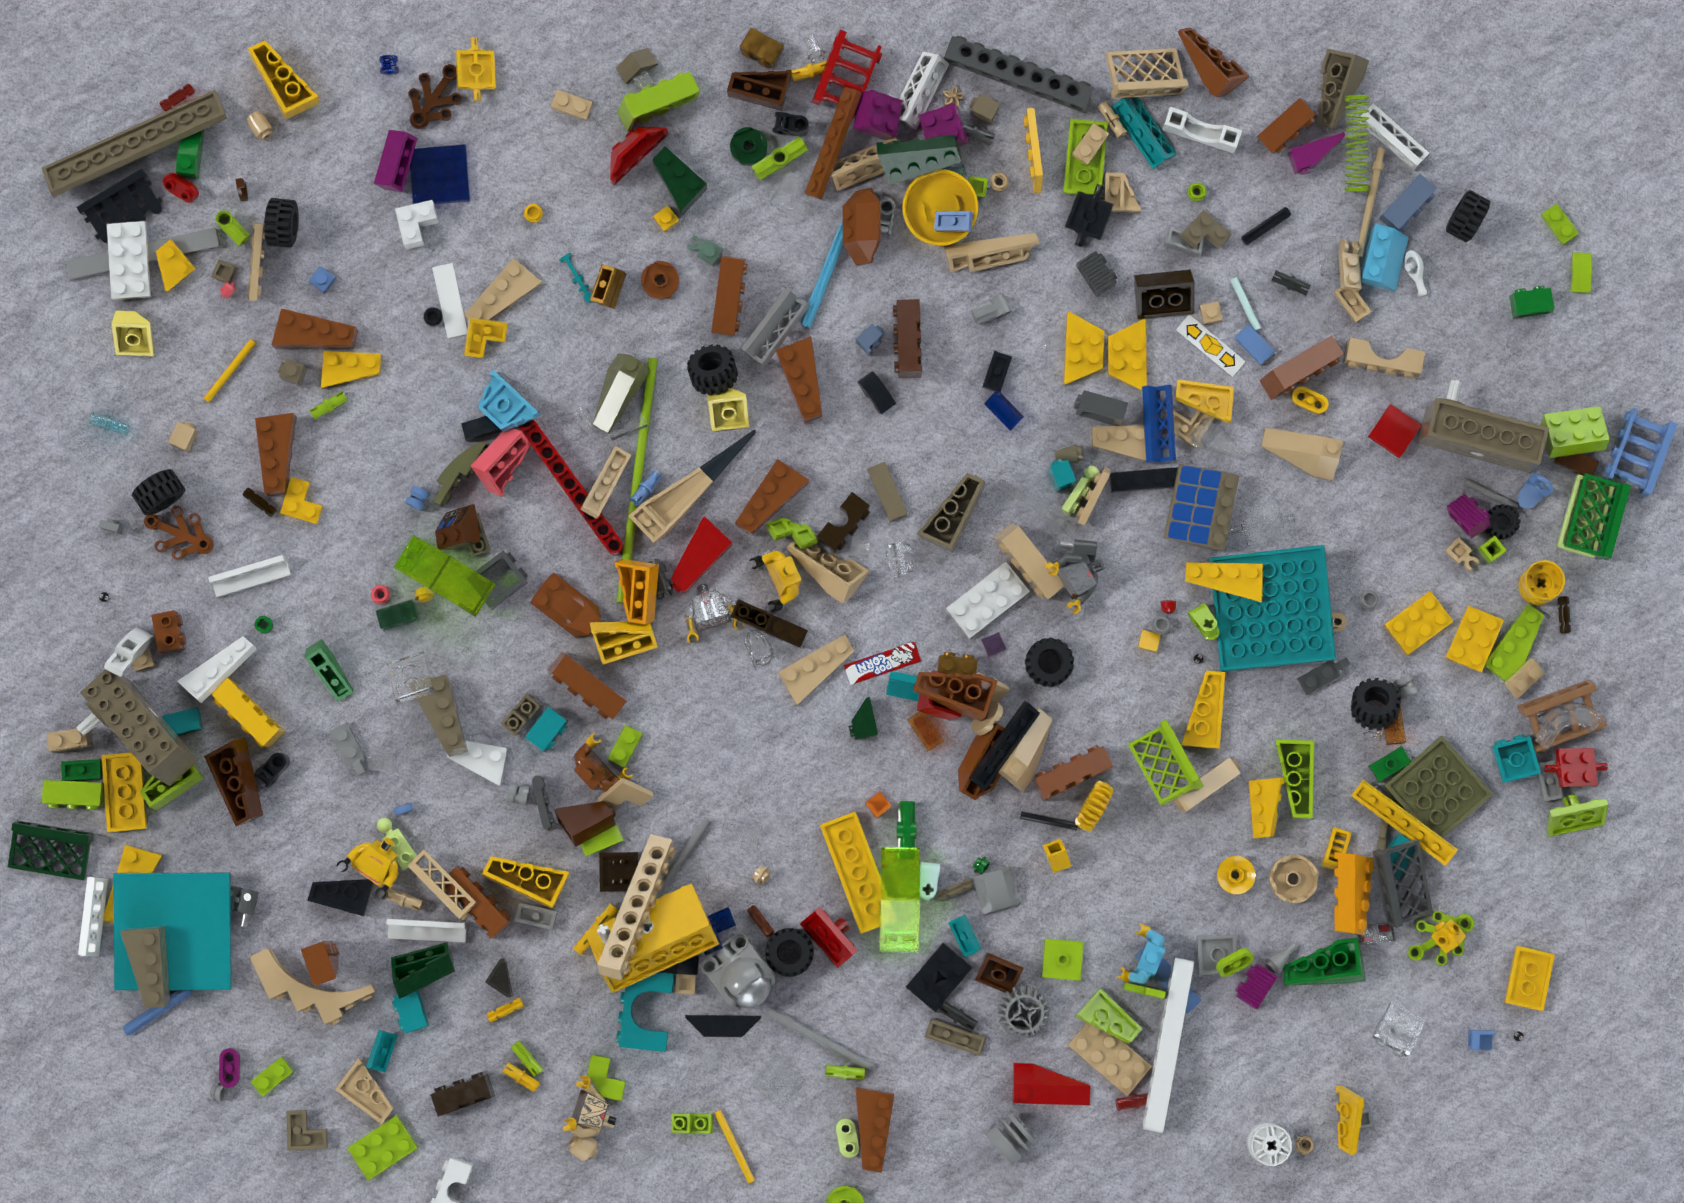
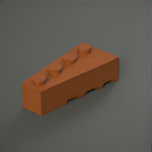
(728, 295)
(800, 372)
(275, 445)
(773, 493)
(485, 911)

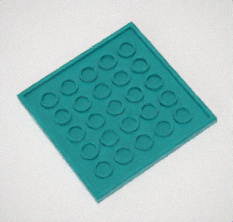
(1290, 622)

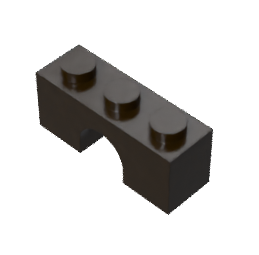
(833, 536)

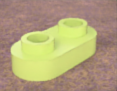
(846, 1138)

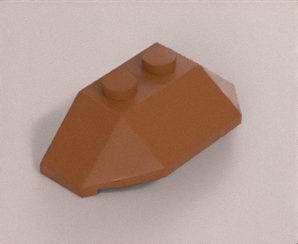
(862, 226)
(974, 756)

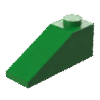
(190, 156)
(328, 670)

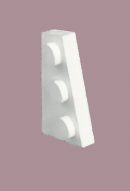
(484, 760)

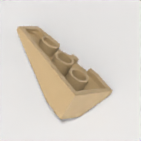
(1309, 452)
(833, 574)

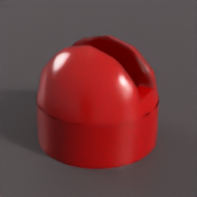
(1168, 606)

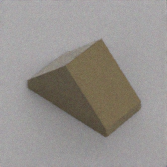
(635, 64)

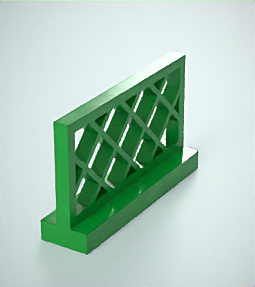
(1613, 522)

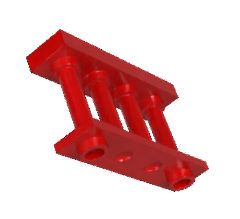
(835, 59)

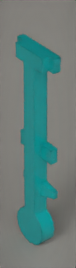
(577, 278)

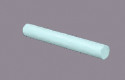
(1245, 303)

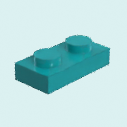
(965, 935)
(381, 1051)

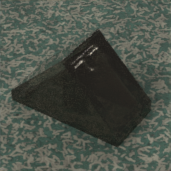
(500, 979)

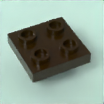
(616, 870)

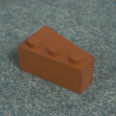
(1287, 126)

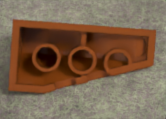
(1214, 70)
(962, 693)

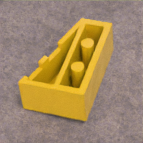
(622, 639)

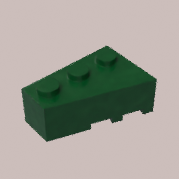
(681, 182)
(421, 968)

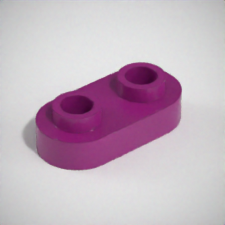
(227, 1067)

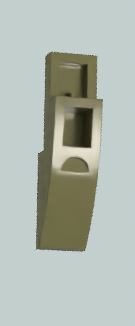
(459, 466)

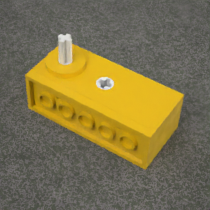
(673, 934)

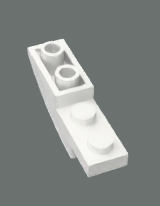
(128, 651)

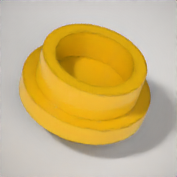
(533, 213)
(423, 594)

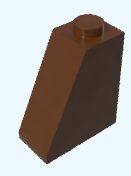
(585, 820)

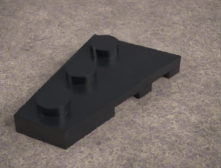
(342, 895)

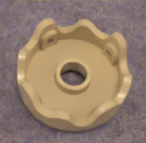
(1307, 878)

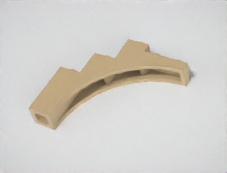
(278, 981)

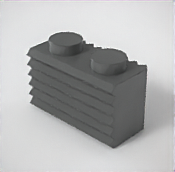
(1096, 273)

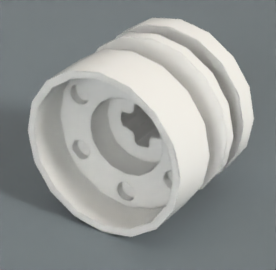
(1257, 1144)

